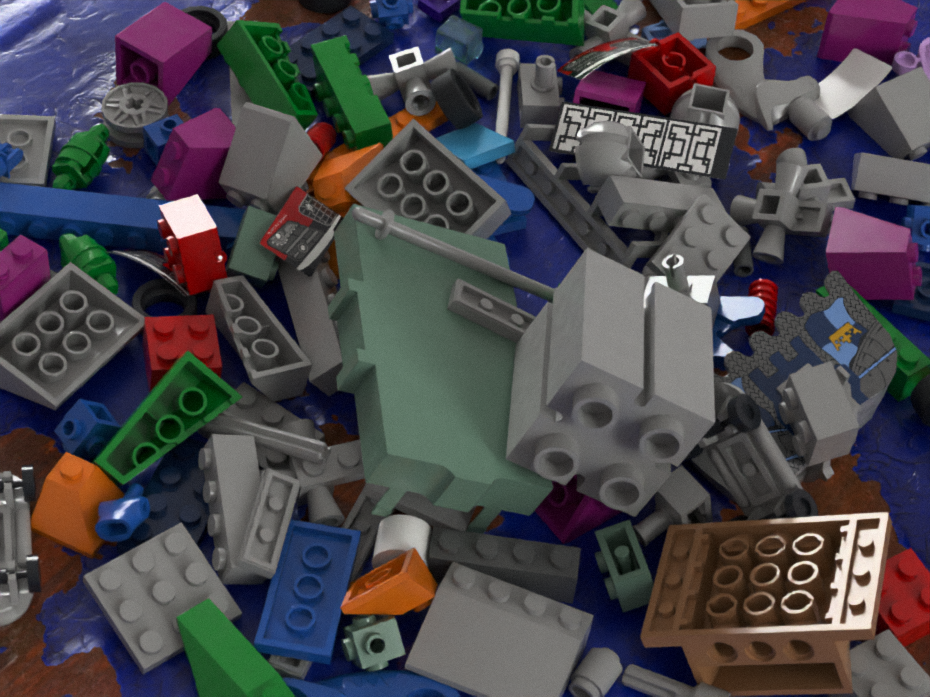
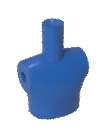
(122, 516)

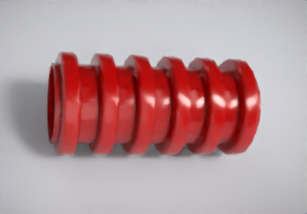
(323, 137)
(768, 292)

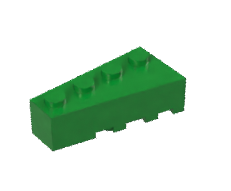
(348, 95)

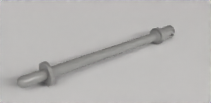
(386, 225)

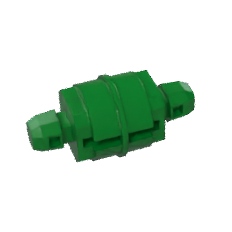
(81, 158)
(90, 258)

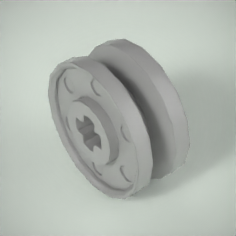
(131, 108)

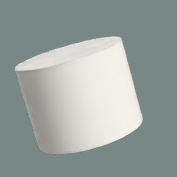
(399, 534)

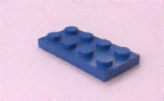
(307, 592)

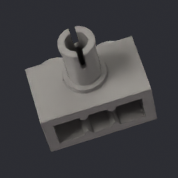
(539, 92)
(699, 288)
(677, 502)

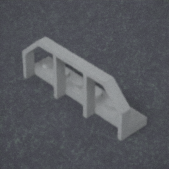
(567, 205)

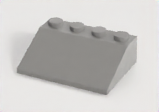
(428, 184)
(63, 337)
(498, 638)

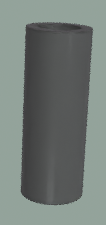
(477, 82)
(743, 262)

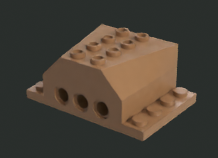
(770, 600)

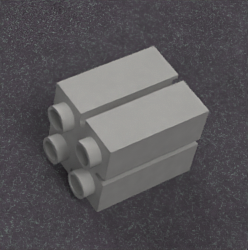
(612, 384)

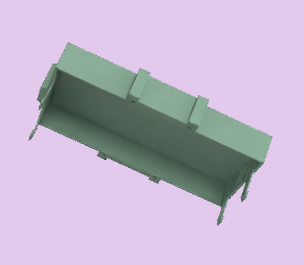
(425, 378)

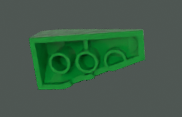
(223, 658)

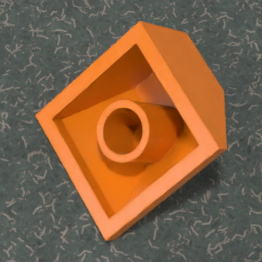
(338, 173)
(70, 504)
(392, 588)

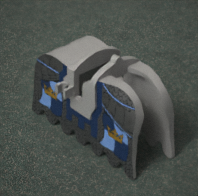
(830, 330)

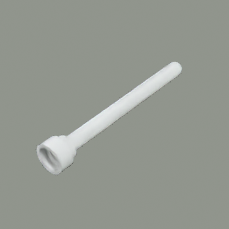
(507, 65)

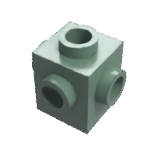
(372, 641)

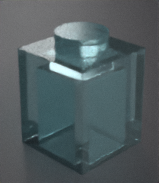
(462, 37)

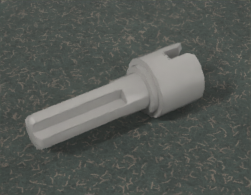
(662, 686)

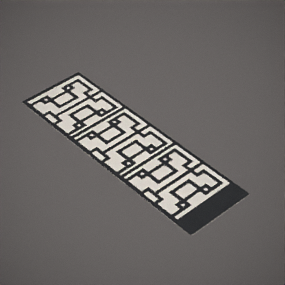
(667, 141)

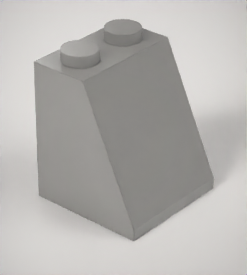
(897, 115)
(267, 159)

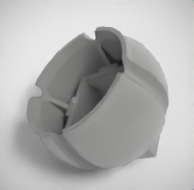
(707, 106)
(608, 150)

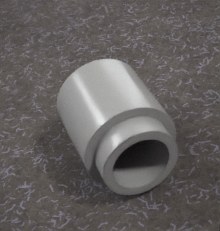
(810, 118)
(595, 673)

